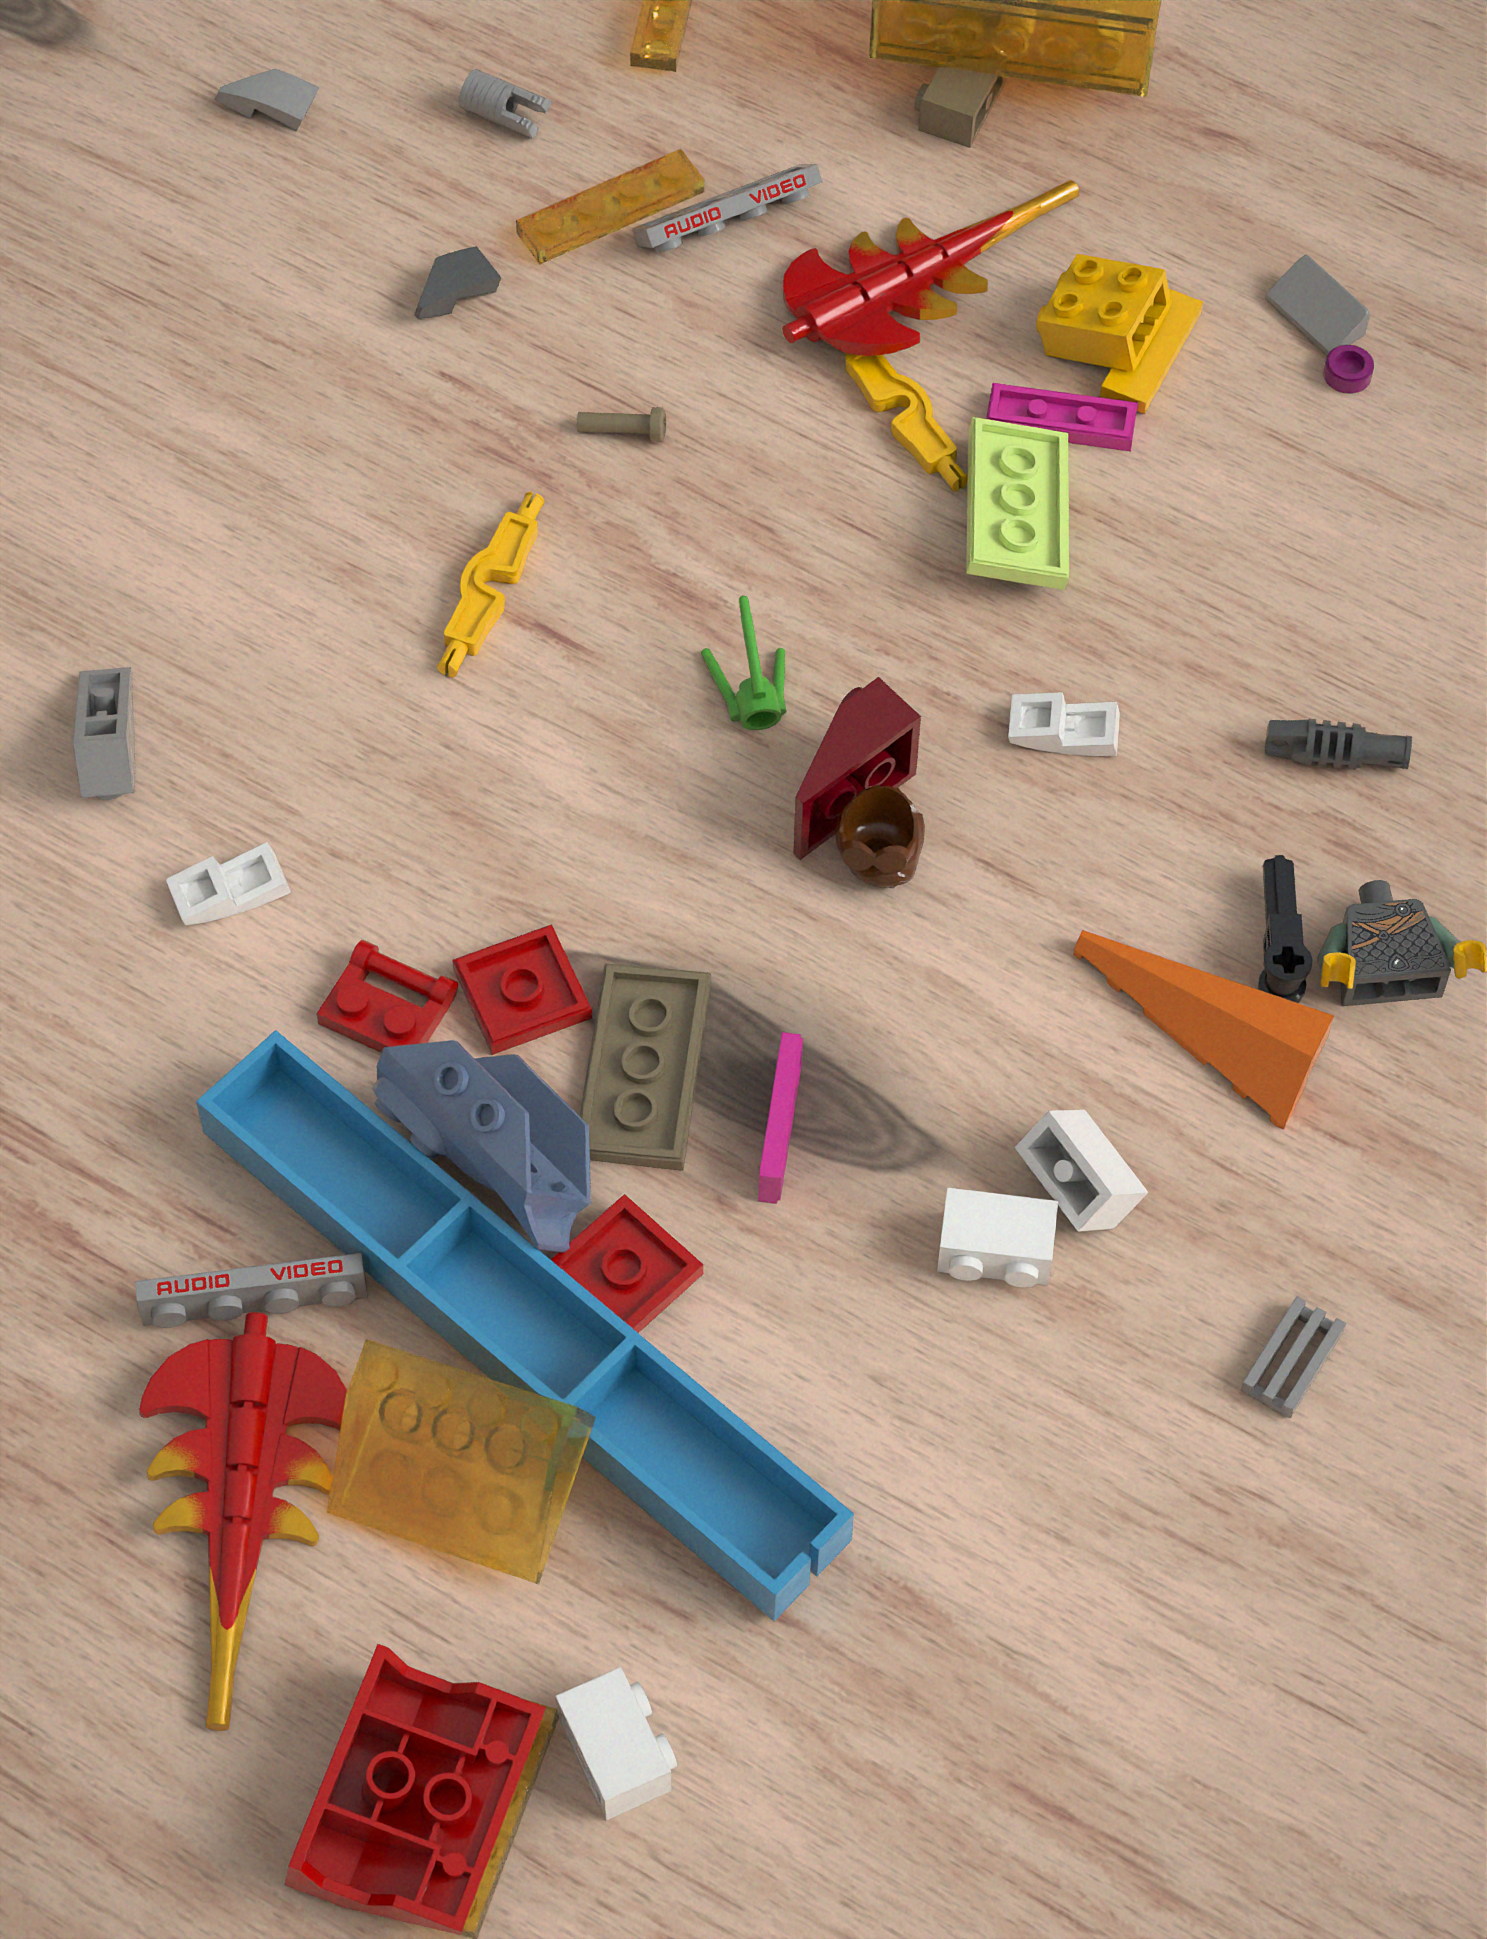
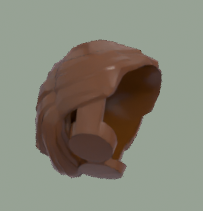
(881, 836)

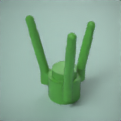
(757, 701)

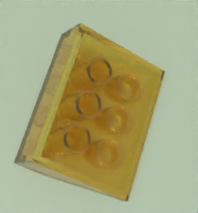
(455, 1460)

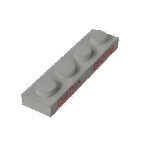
(744, 201)
(236, 1291)

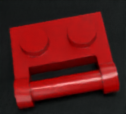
(378, 1016)

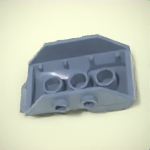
(495, 1126)

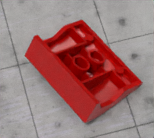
(414, 1796)

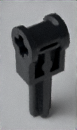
(1285, 955)

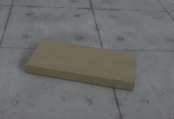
(645, 1065)

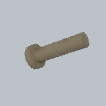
(625, 423)

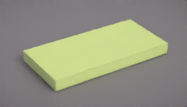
(1017, 503)

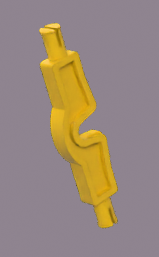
(915, 425)
(480, 603)

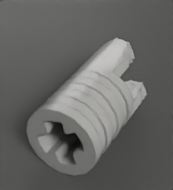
(498, 101)

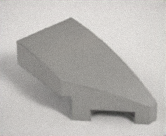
(272, 93)

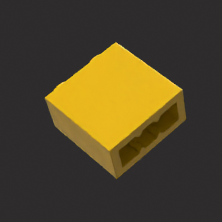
(1104, 312)

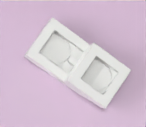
(1053, 726)
(220, 891)

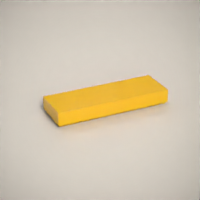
(1159, 356)

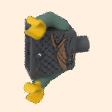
(1393, 951)

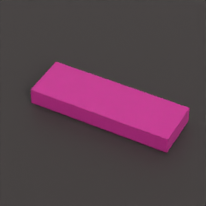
(1084, 418)
(780, 1118)

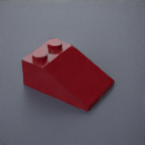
(865, 746)

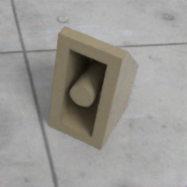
(957, 103)

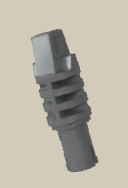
(1339, 745)

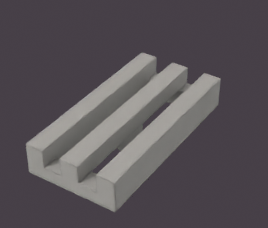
(1314, 1321)

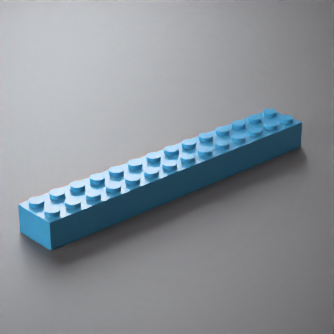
(527, 1323)

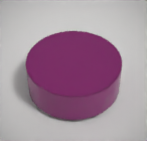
(1348, 369)

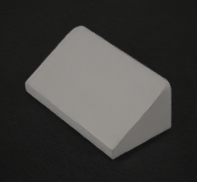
(1319, 305)

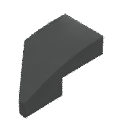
(456, 277)

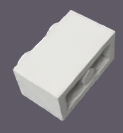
(1081, 1170)
(997, 1237)
(615, 1742)

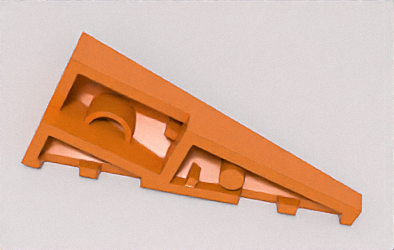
(1243, 1032)

